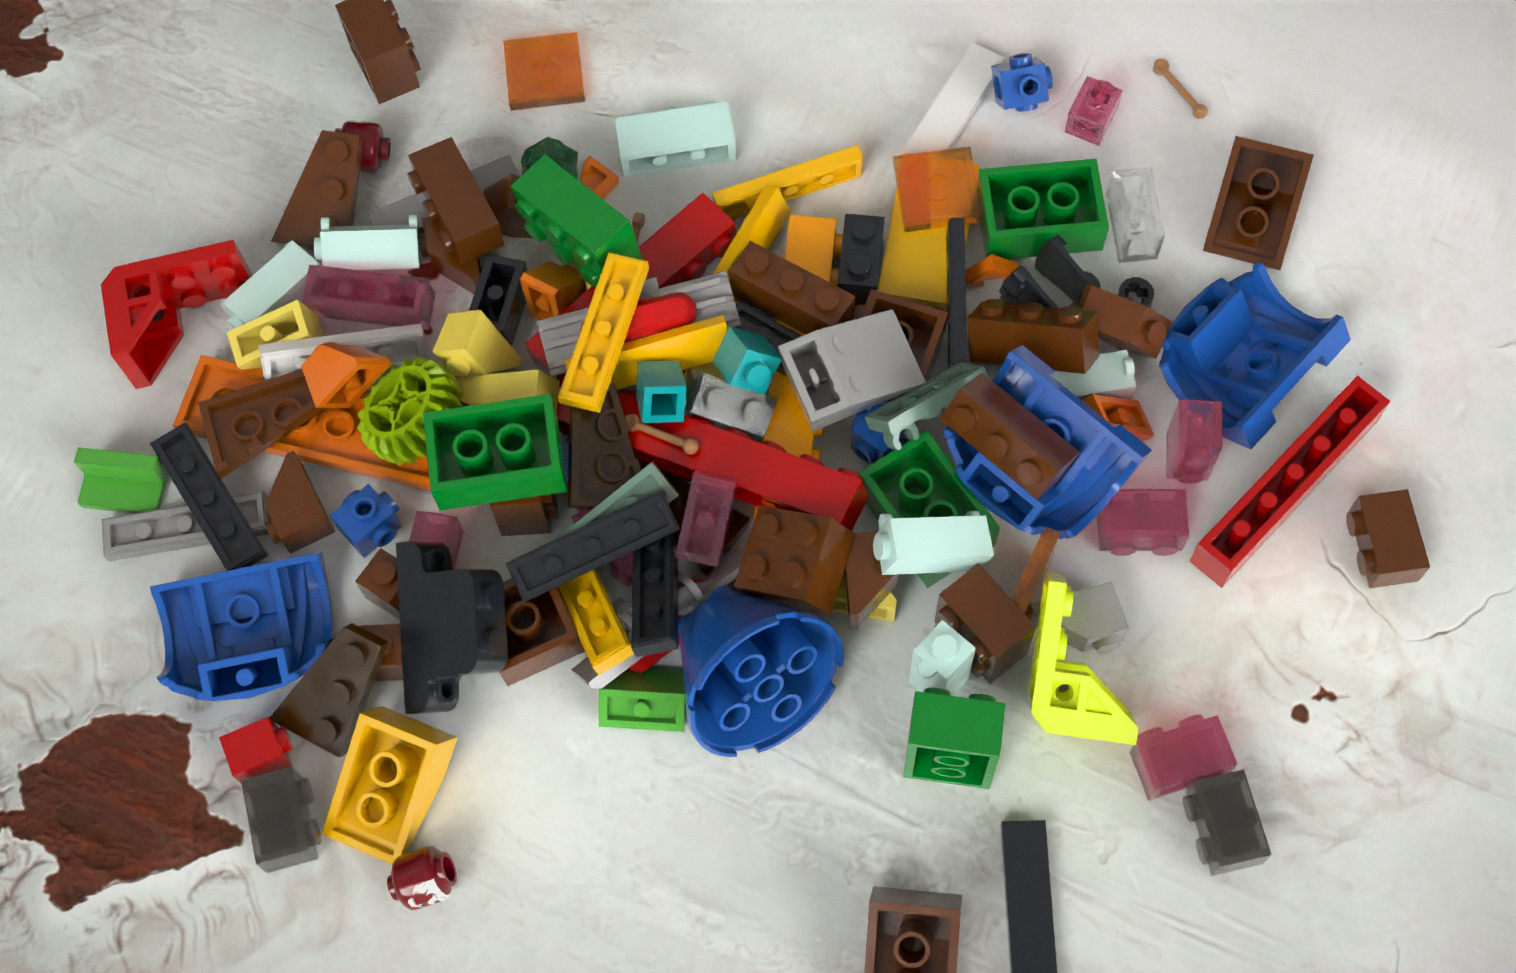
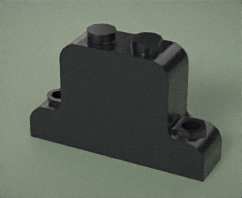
(447, 625)

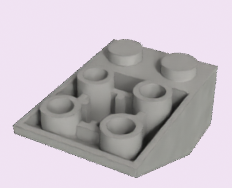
(850, 367)

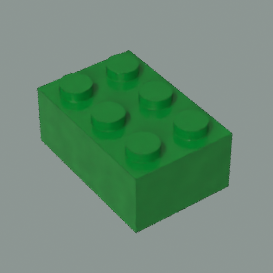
(1038, 201)
(572, 219)
(494, 452)
(921, 484)
(954, 738)

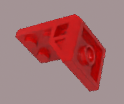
(159, 285)

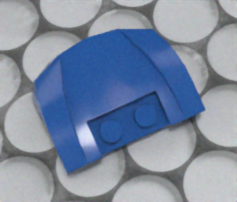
(1245, 350)
(1098, 472)
(244, 628)

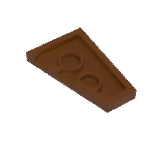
(324, 189)
(255, 418)

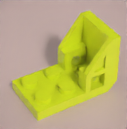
(1087, 705)

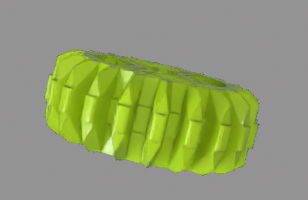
(395, 408)

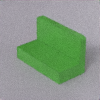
(120, 480)
(644, 700)

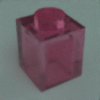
(438, 528)

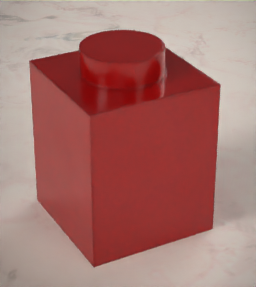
(257, 749)

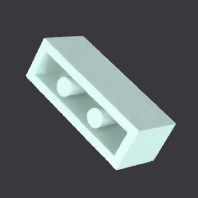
(675, 138)

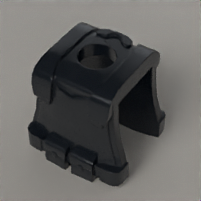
(1056, 266)

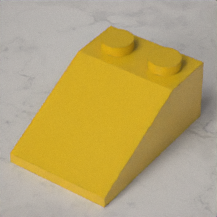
(387, 783)

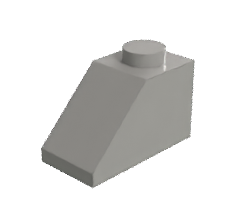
(1094, 620)

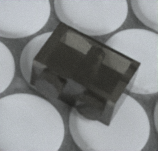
(727, 404)
(281, 819)
(1226, 823)

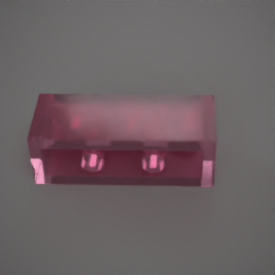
(368, 296)

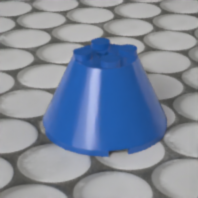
(754, 670)

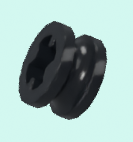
(1141, 287)

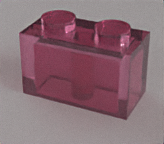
(1193, 440)
(707, 518)
(1144, 522)
(1181, 755)

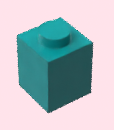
(746, 360)
(660, 391)

